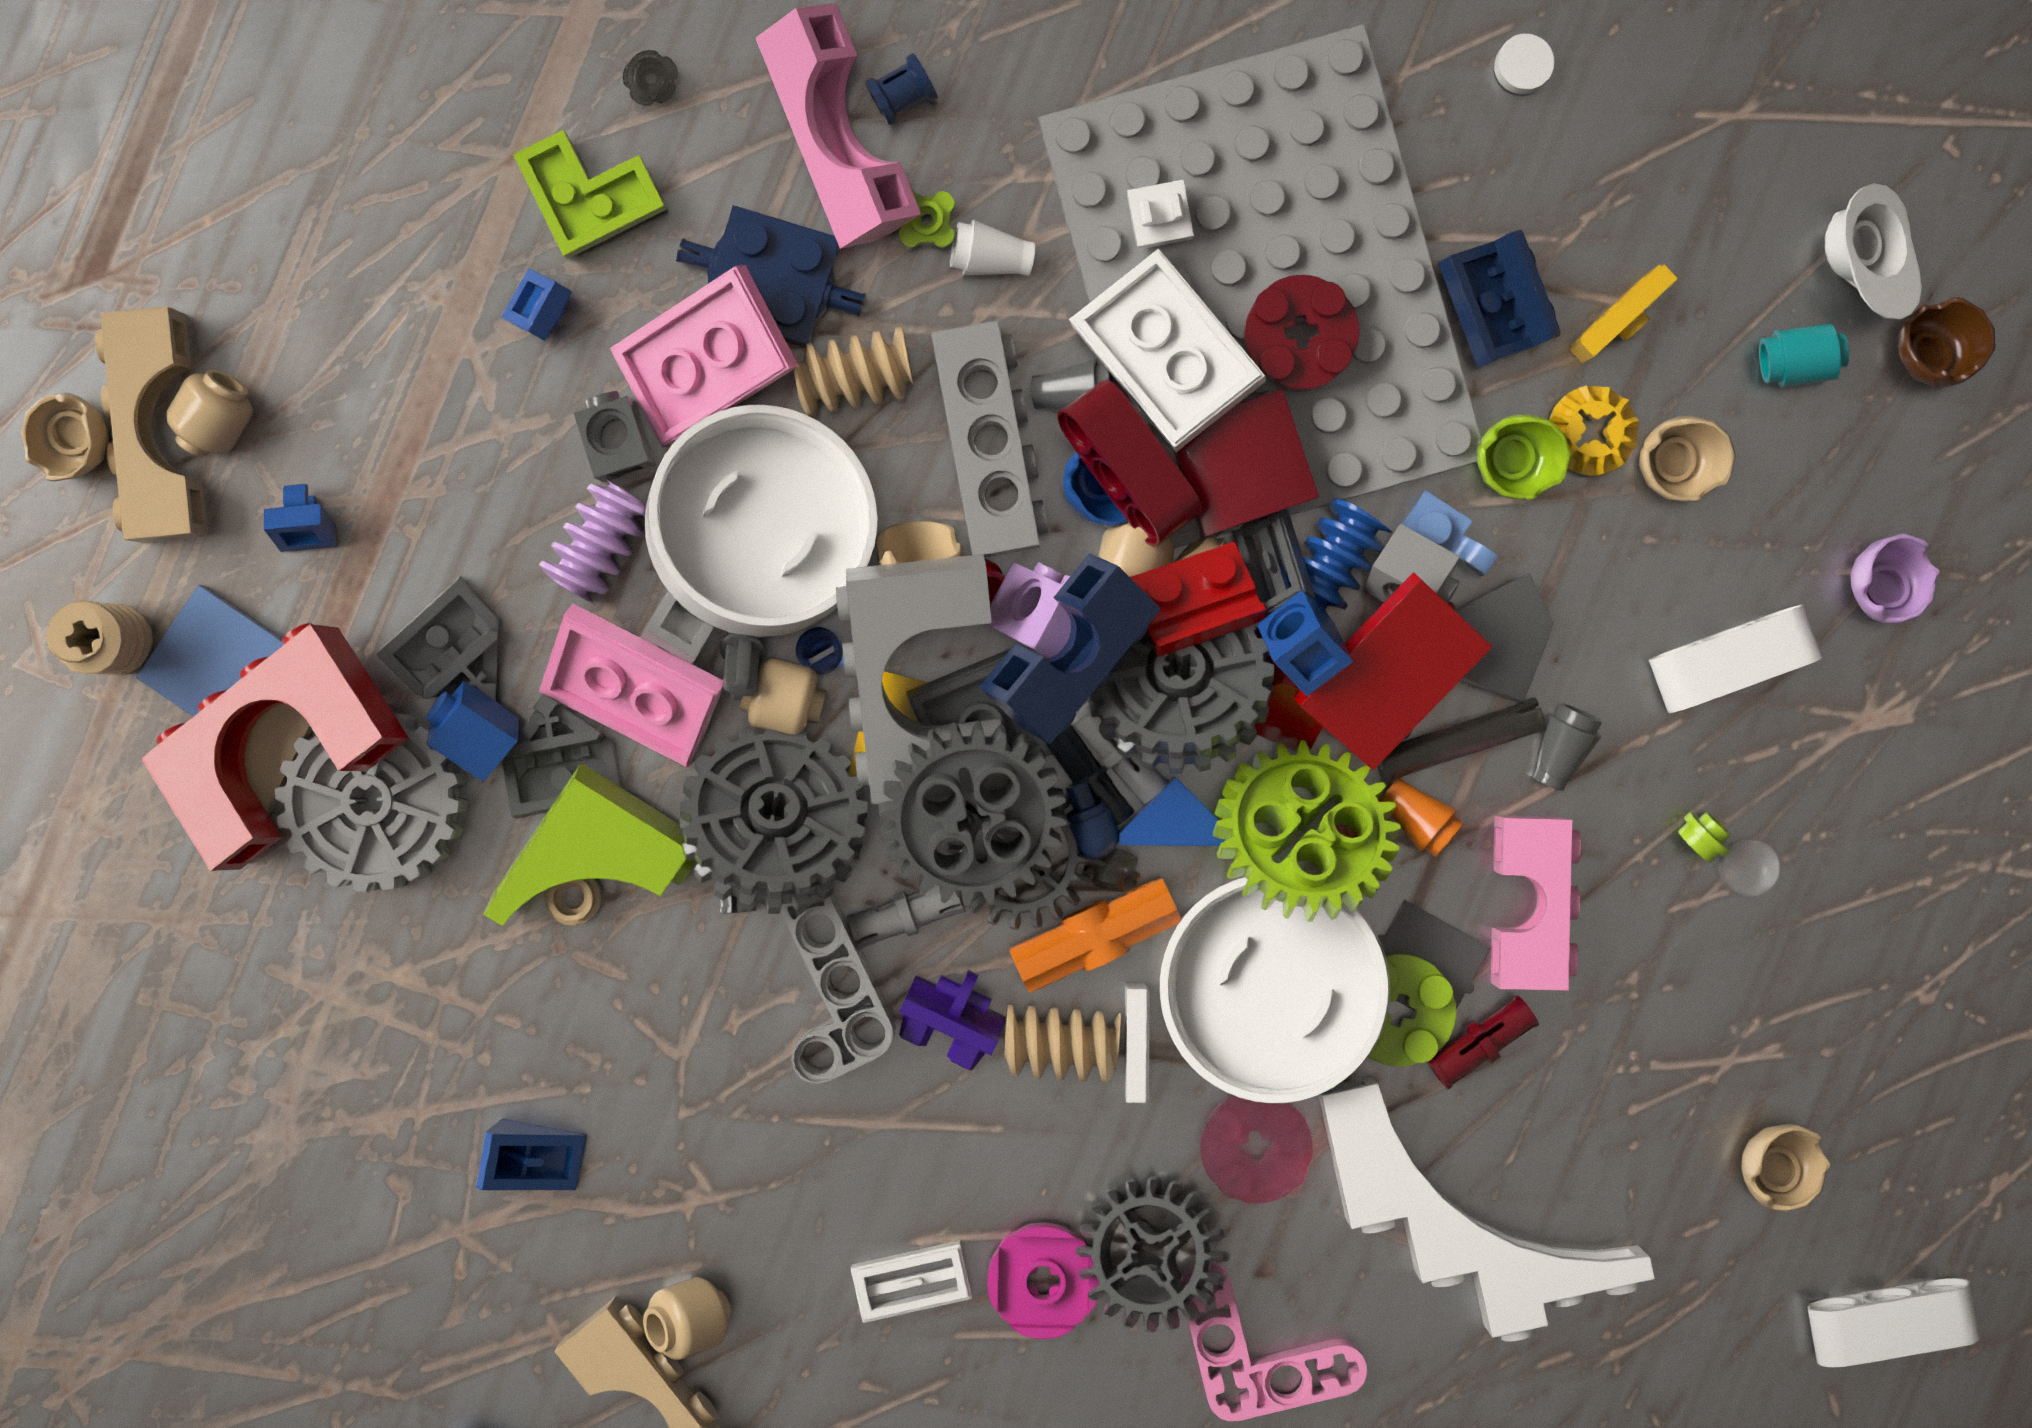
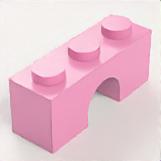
(1540, 950)

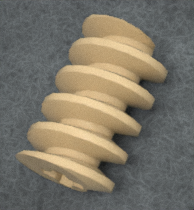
(853, 372)
(100, 638)
(1062, 1044)

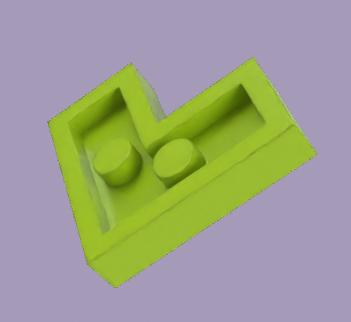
(585, 209)

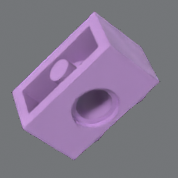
(1029, 612)

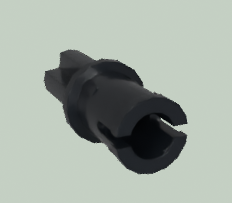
(1082, 765)

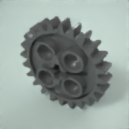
(1023, 803)

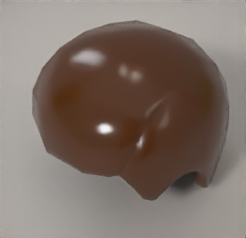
(1946, 342)

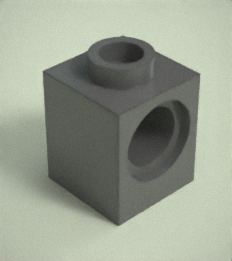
(628, 458)

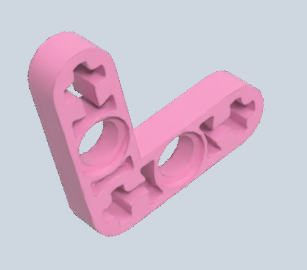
(1256, 1372)

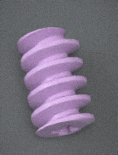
(596, 541)

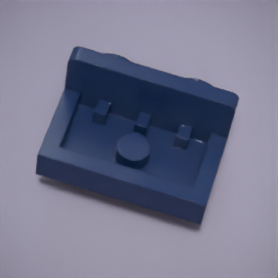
(1500, 298)

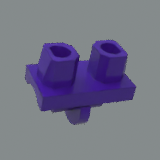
(955, 1012)

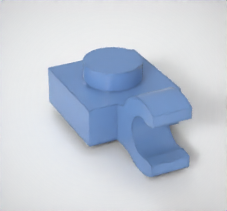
(1447, 528)

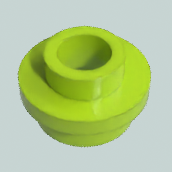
(1705, 835)

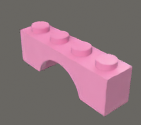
(810, 66)

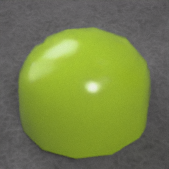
(1523, 456)

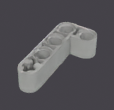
(843, 1008)

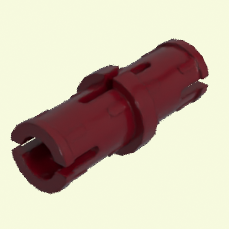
(1483, 1042)

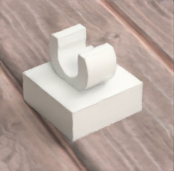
(1160, 214)

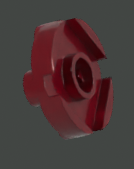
(1322, 306)

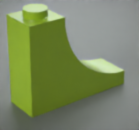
(593, 834)

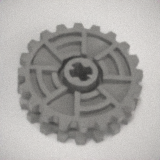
(380, 844)

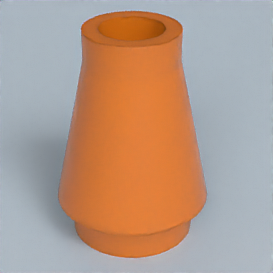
(1422, 817)

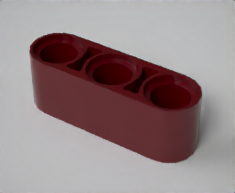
(1129, 462)

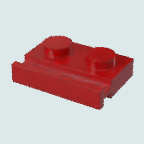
(1200, 598)

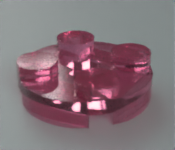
(1239, 1175)

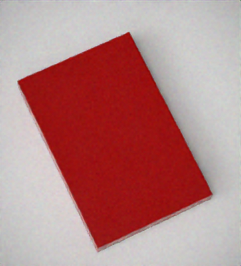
(1399, 671)

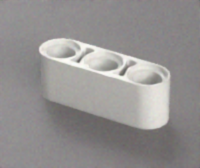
(1736, 658)
(1893, 1322)

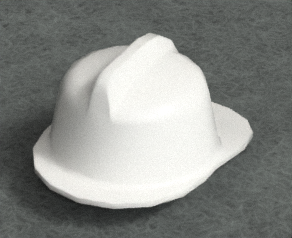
(1875, 251)

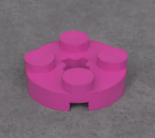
(1019, 1301)

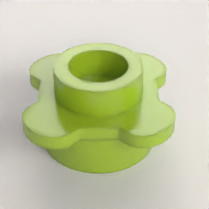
(936, 232)

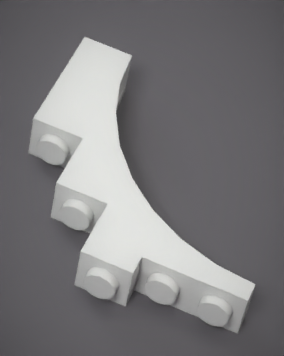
(1444, 1241)

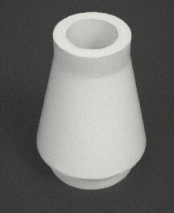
(988, 251)

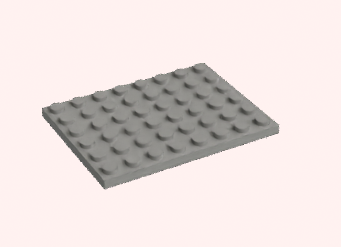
(1283, 178)

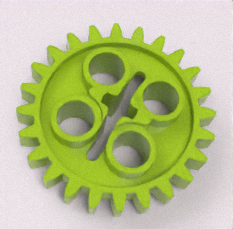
(1346, 864)

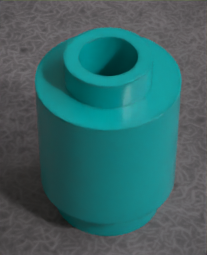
(1803, 355)

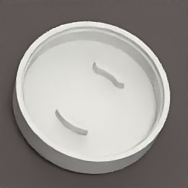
(759, 519)
(1270, 999)

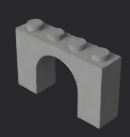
(885, 610)

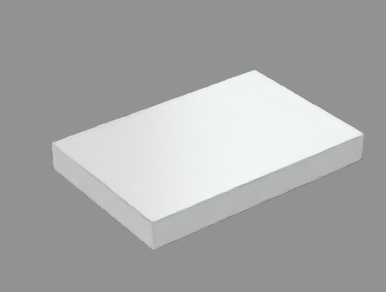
(1167, 350)

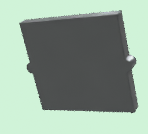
(1444, 946)

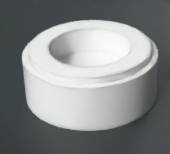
(1524, 64)

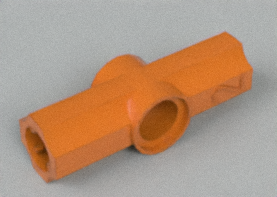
(1095, 935)

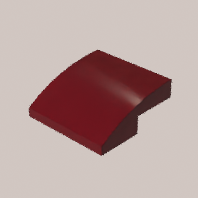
(1247, 464)

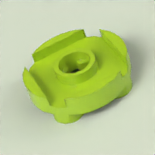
(1434, 1015)

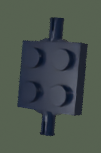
(787, 264)

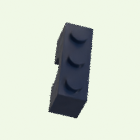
(1106, 618)

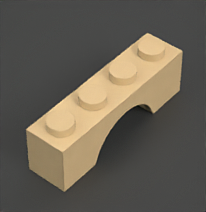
(141, 358)
(614, 1354)

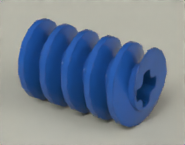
(1340, 552)

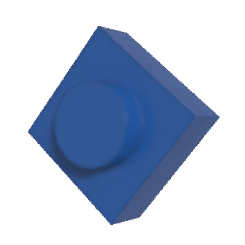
(537, 304)

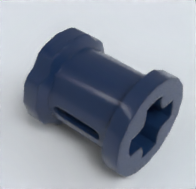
(901, 89)

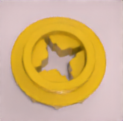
(1621, 431)

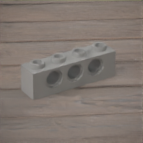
(957, 356)

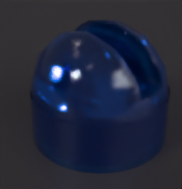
(815, 642)

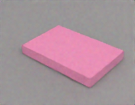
(704, 355)
(631, 685)

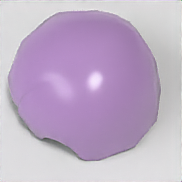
(1894, 579)

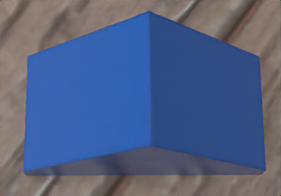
(1171, 819)
(529, 1157)

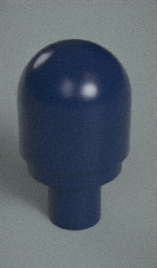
(1091, 822)

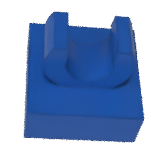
(300, 523)

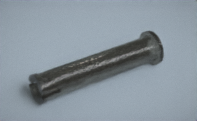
(1462, 739)

